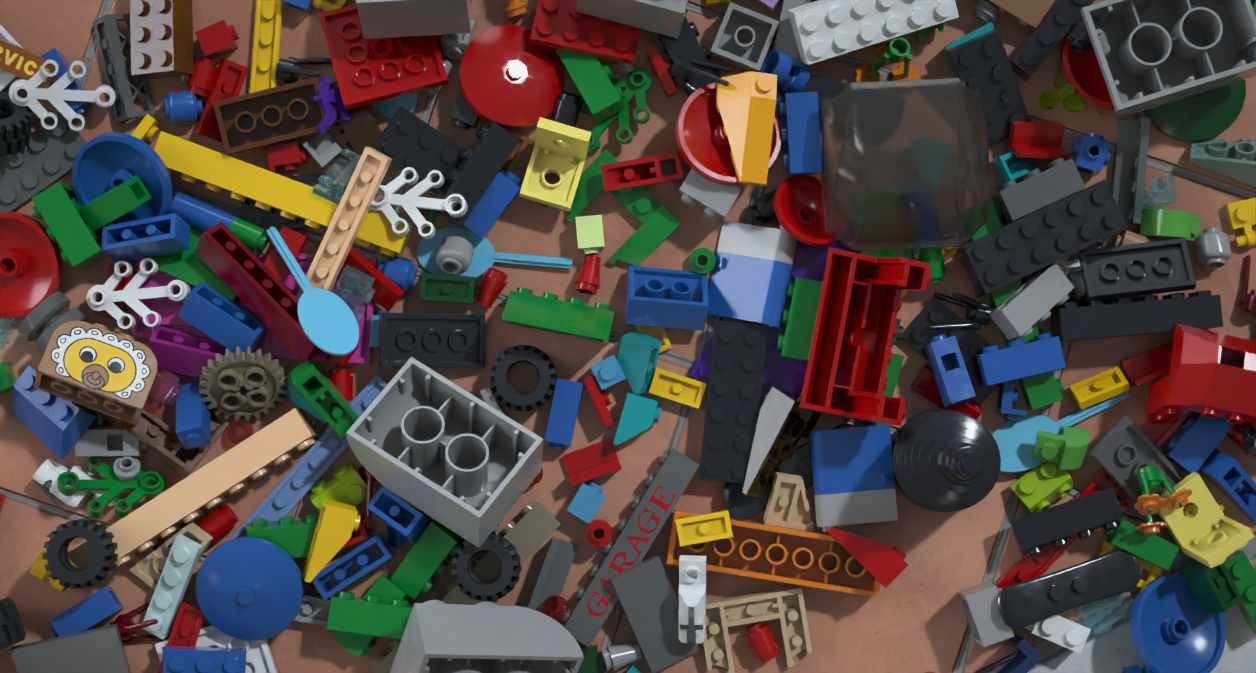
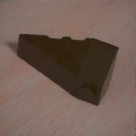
(777, 432)

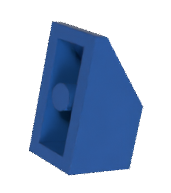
(398, 515)

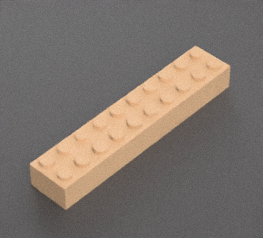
(204, 488)

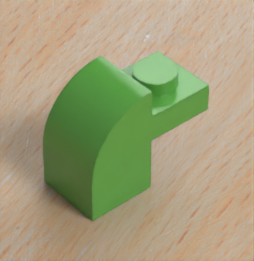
(1170, 224)
(1065, 449)

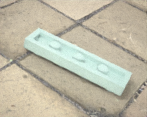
(172, 585)

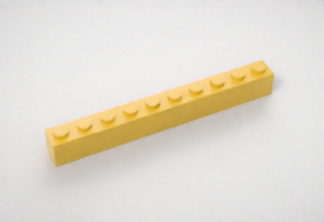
(270, 190)

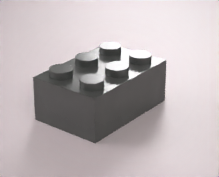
(1038, 189)

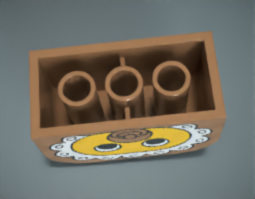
(98, 370)

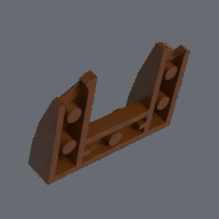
(165, 441)

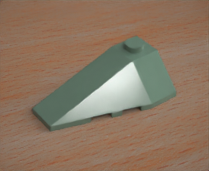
(1230, 159)

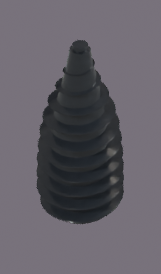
(945, 460)

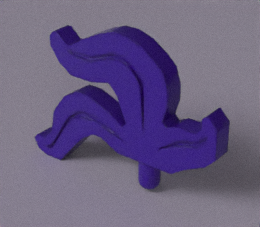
(325, 96)

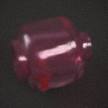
(164, 389)

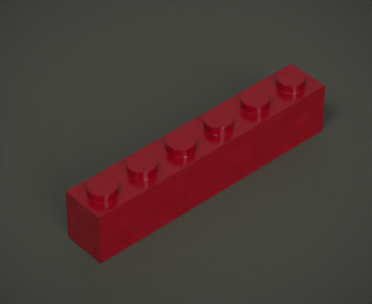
(256, 287)

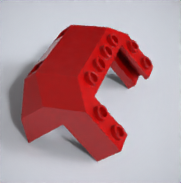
(856, 335)
(1207, 376)

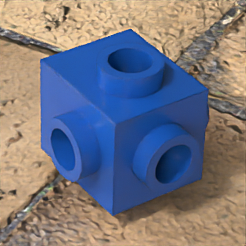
(1084, 160)

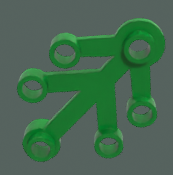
(632, 89)
(113, 486)

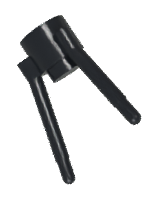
(686, 67)
(290, 70)
(976, 311)

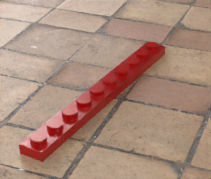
(1036, 565)

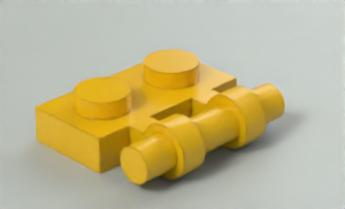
(1243, 215)

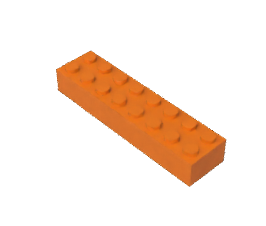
(778, 556)

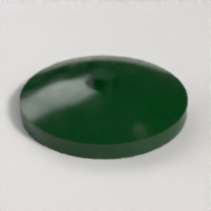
(1201, 114)

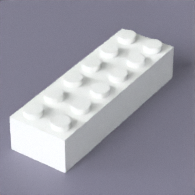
(841, 26)

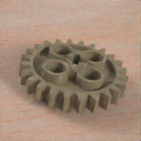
(242, 383)

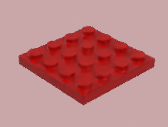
(564, 28)
(378, 67)

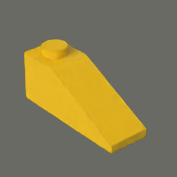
(331, 534)

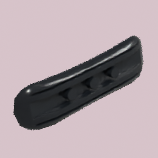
(744, 506)
(1068, 588)

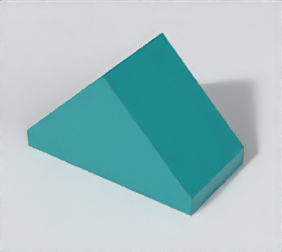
(1011, 167)

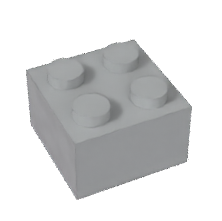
(743, 38)
(709, 196)
(984, 615)

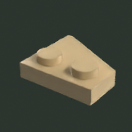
(788, 503)

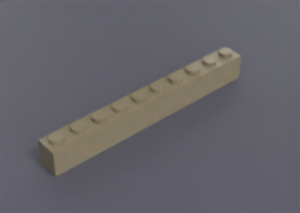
(525, 536)

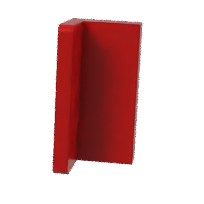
(1037, 140)
(1148, 364)
(591, 462)

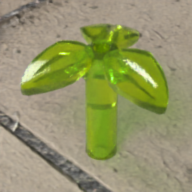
(1071, 101)

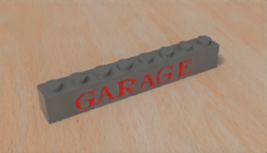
(631, 545)

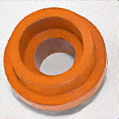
(514, 7)

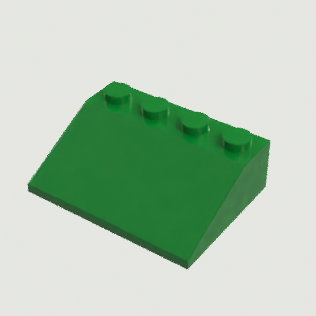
(558, 316)

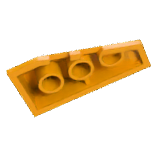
(748, 122)

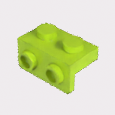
(1042, 486)
(343, 487)

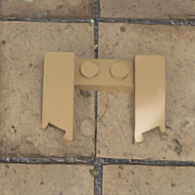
(781, 603)

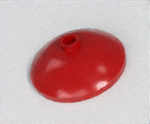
(801, 210)

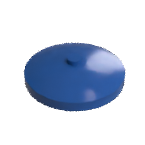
(114, 159)
(250, 588)
(1173, 630)

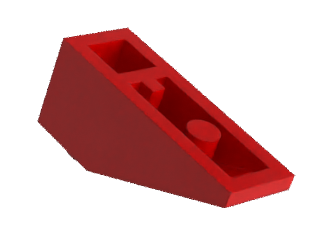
(642, 172)
(877, 558)

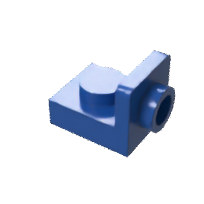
(1006, 397)

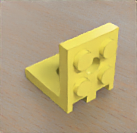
(558, 151)
(1205, 532)

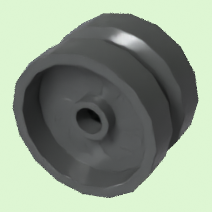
(46, 318)

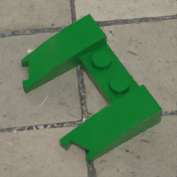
(656, 219)

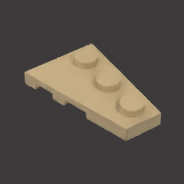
(151, 566)

